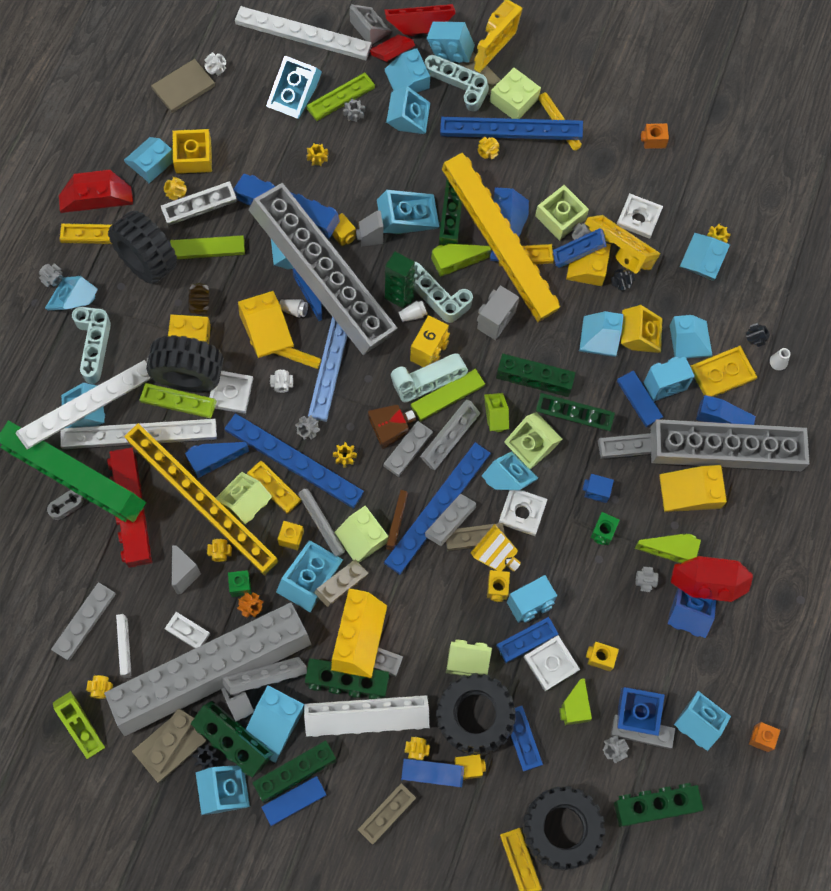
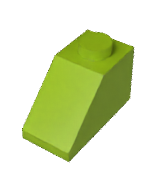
(497, 412)
(576, 706)

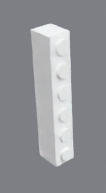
(366, 716)

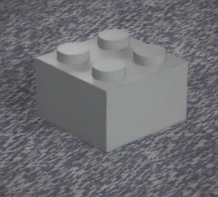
(497, 312)

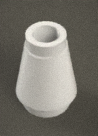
(294, 307)
(413, 312)
(780, 359)

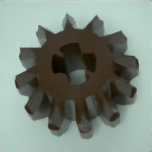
(198, 298)

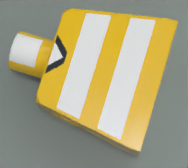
(496, 550)

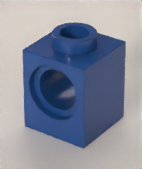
(598, 488)

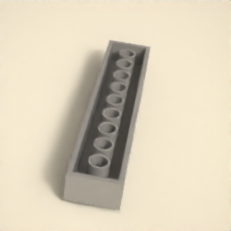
(322, 268)
(203, 669)

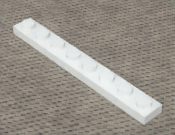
(303, 33)
(83, 405)
(161, 431)

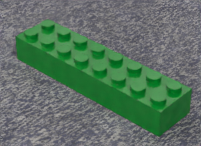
(73, 475)

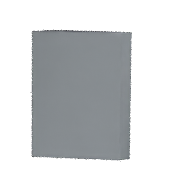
(368, 23)
(183, 570)

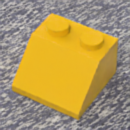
(590, 268)
(641, 329)

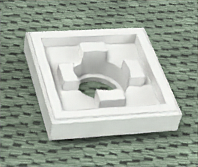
(639, 205)
(532, 502)

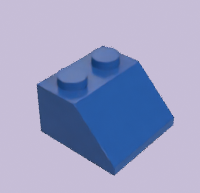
(692, 614)
(640, 711)

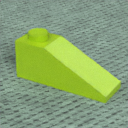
(457, 256)
(674, 547)
(78, 724)

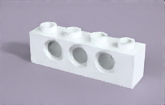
(198, 203)

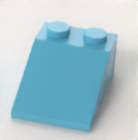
(293, 87)
(407, 211)
(306, 574)
(275, 720)

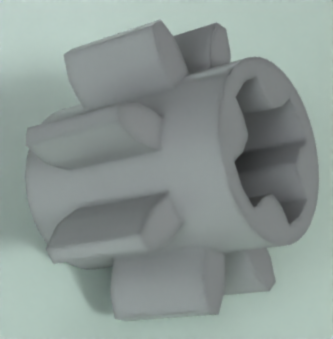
(354, 110)
(580, 230)
(50, 275)
(307, 427)
(646, 579)
(615, 749)

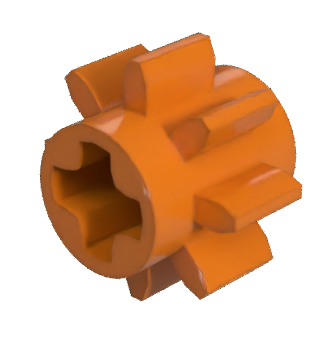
(250, 605)

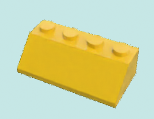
(359, 634)

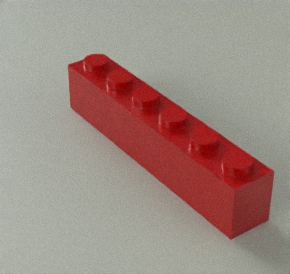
(132, 535)

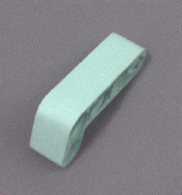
(455, 79)
(435, 290)
(92, 346)
(427, 378)

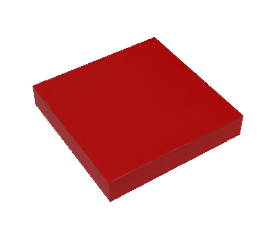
(392, 47)

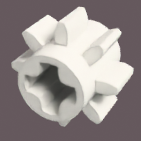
(215, 64)
(281, 381)

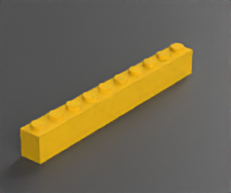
(500, 237)
(201, 499)

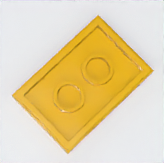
(723, 372)

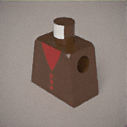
(390, 424)

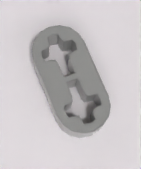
(68, 508)

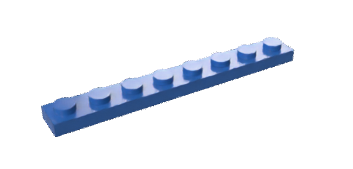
(511, 128)
(294, 461)
(449, 491)

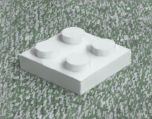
(232, 392)
(551, 663)

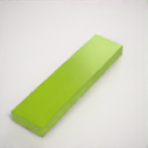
(340, 96)
(209, 247)
(447, 395)
(178, 400)

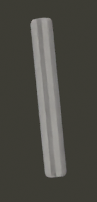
(321, 522)

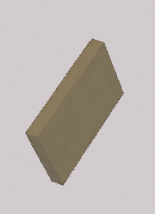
(183, 85)
(185, 750)

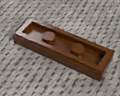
(392, 539)

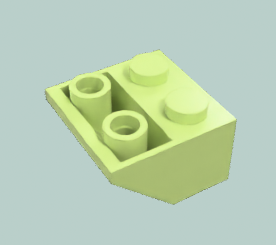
(468, 658)

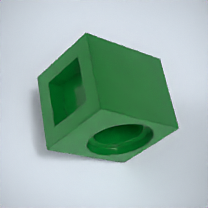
(608, 522)
(239, 583)

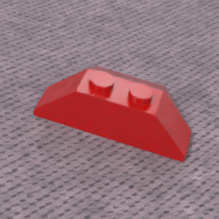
(418, 19)
(94, 191)
(712, 578)

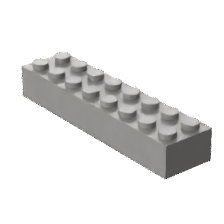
(729, 445)

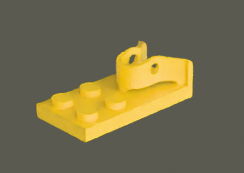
(499, 32)
(631, 250)

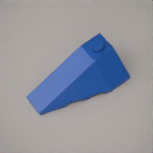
(513, 207)

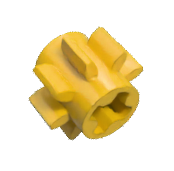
(488, 148)
(317, 154)
(175, 188)
(719, 233)
(344, 449)
(219, 550)
(99, 686)
(417, 748)

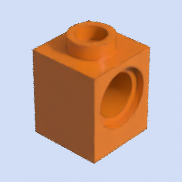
(657, 130)
(764, 737)

